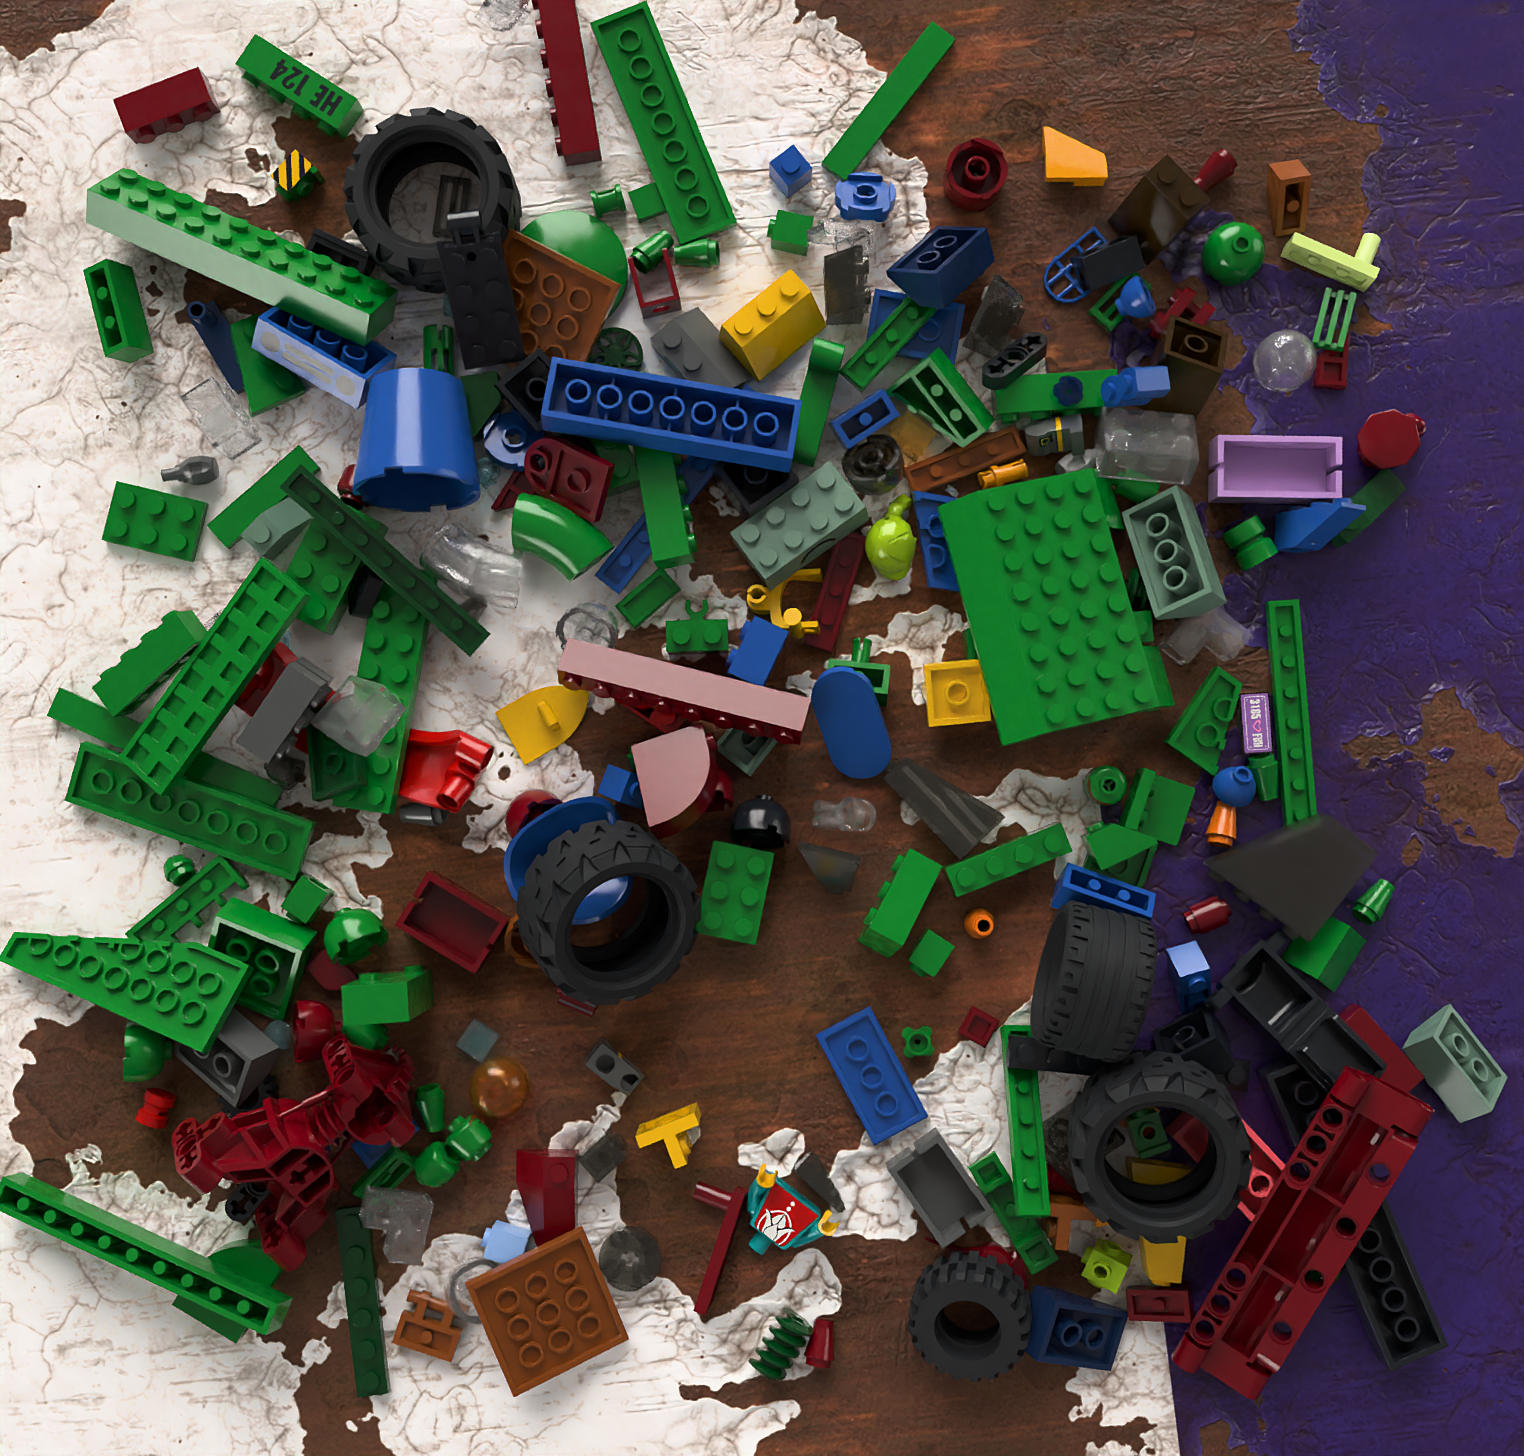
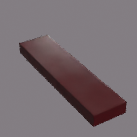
(836, 591)

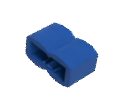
(1135, 386)

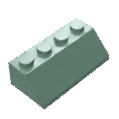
(1173, 556)

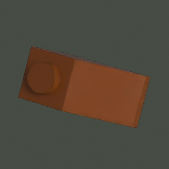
(1288, 196)

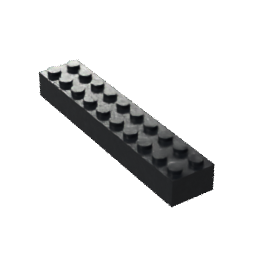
(1380, 1266)

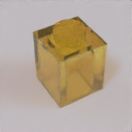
(911, 435)

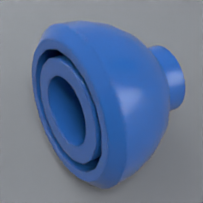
(1136, 299)
(1235, 786)

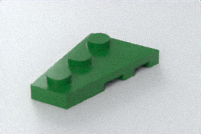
(264, 380)
(1205, 720)

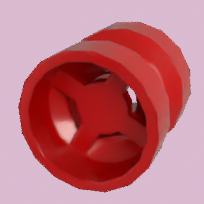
(155, 1108)

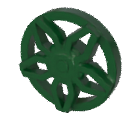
(615, 354)

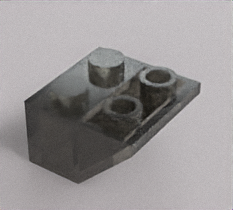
(844, 286)

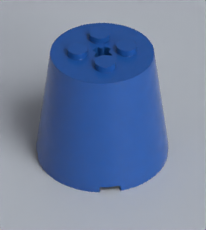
(416, 443)

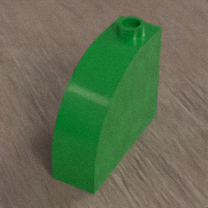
(246, 1258)

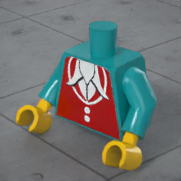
(783, 1214)

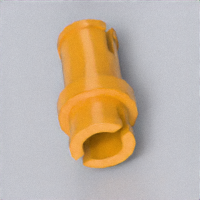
(1002, 475)

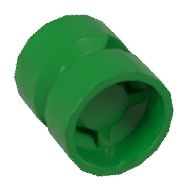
(1250, 543)

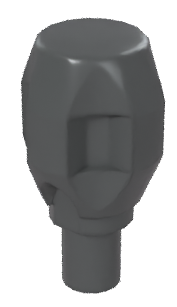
(193, 470)

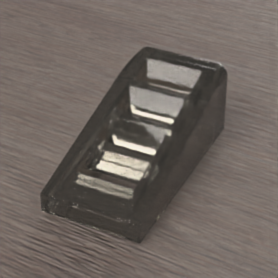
(815, 1175)

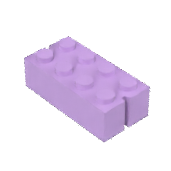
(1274, 469)

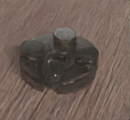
(614, 1267)

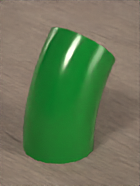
(557, 536)

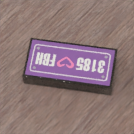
(1254, 723)

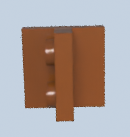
(1058, 1224)

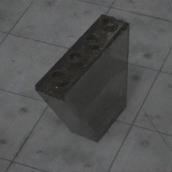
(1295, 872)

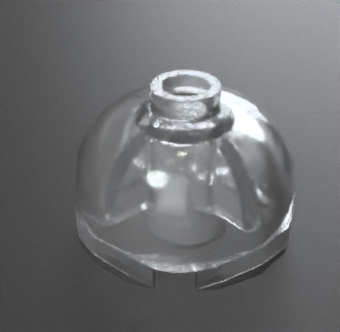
(503, 14)
(1284, 360)
(590, 623)
(455, 1290)

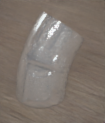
(474, 566)

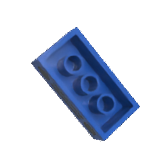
(321, 355)

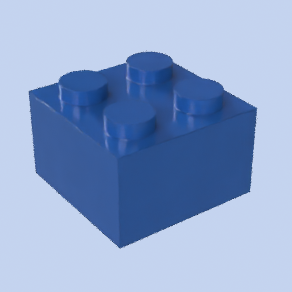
(757, 653)

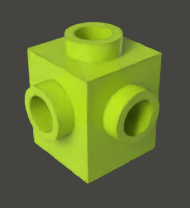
(1105, 1264)

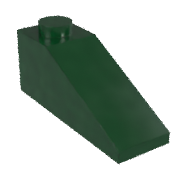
(1377, 496)

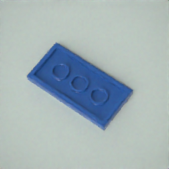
(871, 1075)

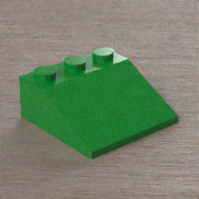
(270, 945)

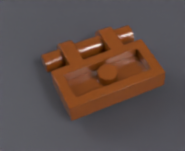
(425, 1333)

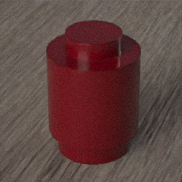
(1207, 915)

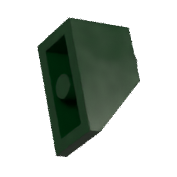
(482, 400)

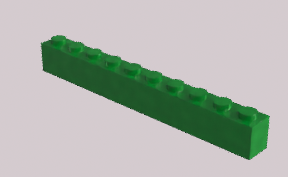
(144, 1253)

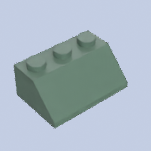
(1455, 1064)

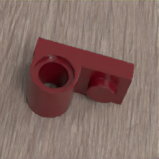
(1161, 1303)

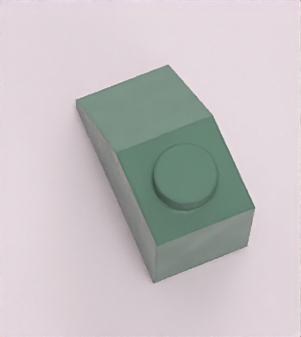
(276, 528)

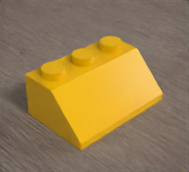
(773, 326)

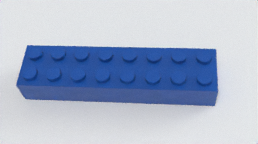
(670, 414)

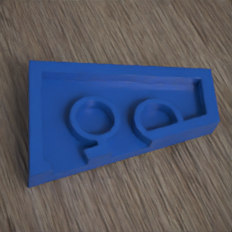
(934, 549)

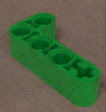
(816, 398)

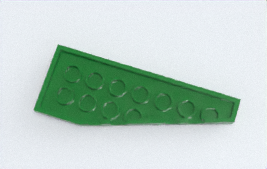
(159, 985)

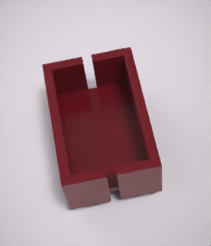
(453, 921)

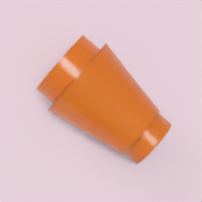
(1222, 826)
(972, 919)

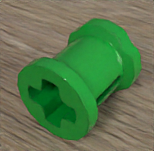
(608, 200)

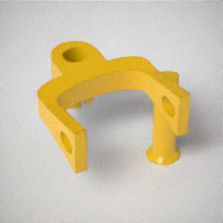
(771, 604)

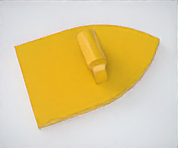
(543, 719)

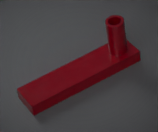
(733, 1204)

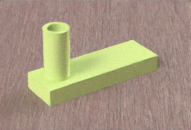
(1350, 270)

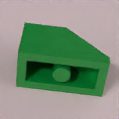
(1113, 843)

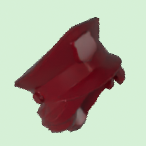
(1390, 439)

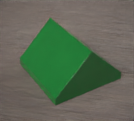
(1327, 954)

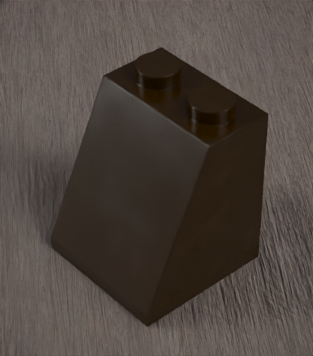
(1159, 208)
(1193, 362)

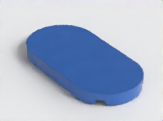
(851, 722)

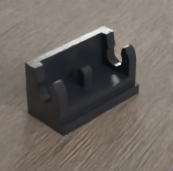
(341, 252)
(1108, 262)

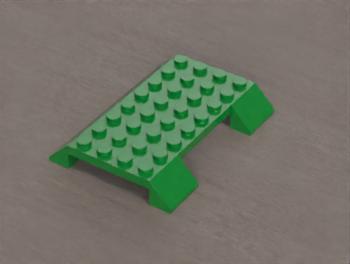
(1051, 605)

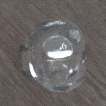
(849, 815)

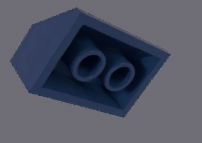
(943, 264)

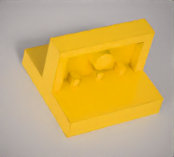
(955, 693)
(673, 1129)

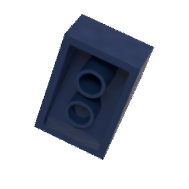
(1074, 1329)

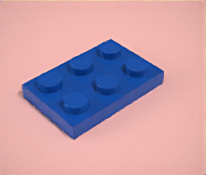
(939, 331)

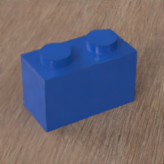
(863, 419)

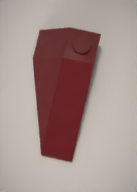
(548, 1190)

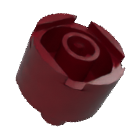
(981, 158)

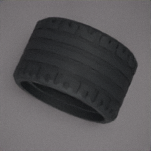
(1094, 982)

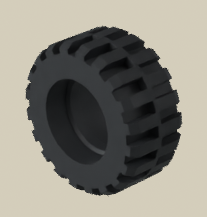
(961, 1350)

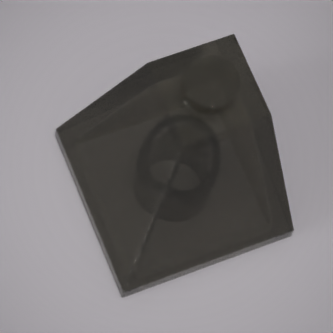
(831, 866)

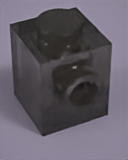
(604, 1154)

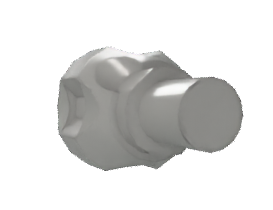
(1073, 463)

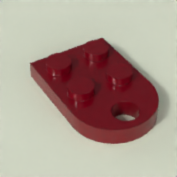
(570, 476)

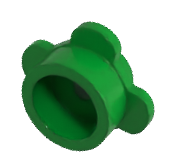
(912, 1049)

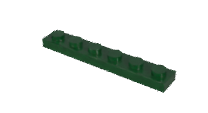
(362, 1303)

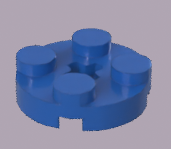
(874, 206)
(498, 446)

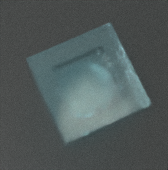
(478, 1040)

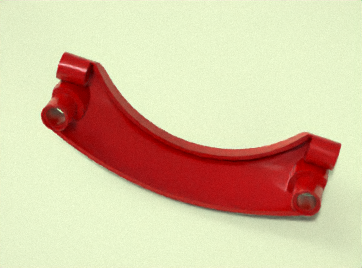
(437, 766)

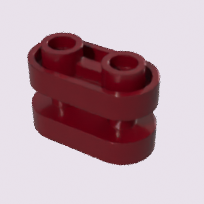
(1181, 301)

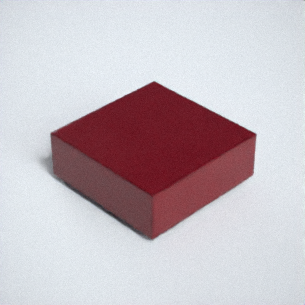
(978, 1026)

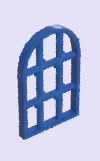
(1065, 270)

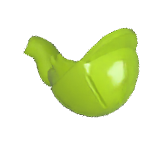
(891, 541)

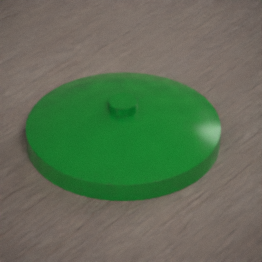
(584, 241)

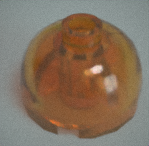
(499, 1087)

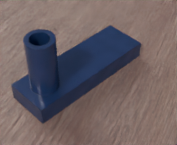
(216, 335)

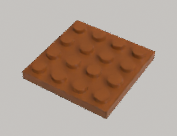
(556, 299)
(547, 1311)

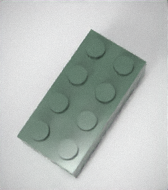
(800, 525)

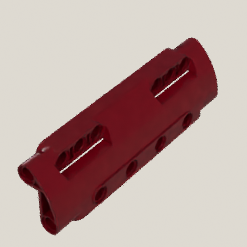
(1302, 1233)

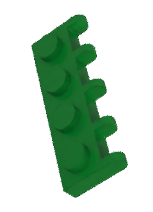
(188, 902)

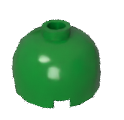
(1233, 253)
(352, 934)
(144, 1053)

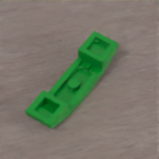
(1022, 1230)

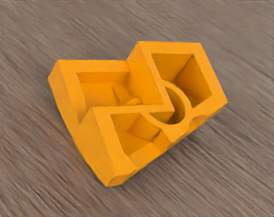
(1071, 160)

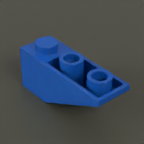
(1313, 527)

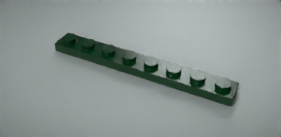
(385, 560)

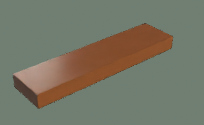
(965, 461)

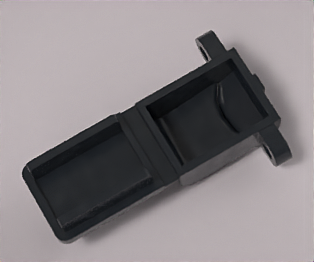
(1292, 1014)

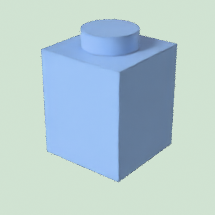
(505, 1241)

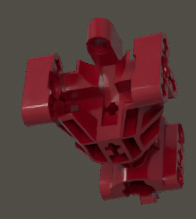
(290, 1142)

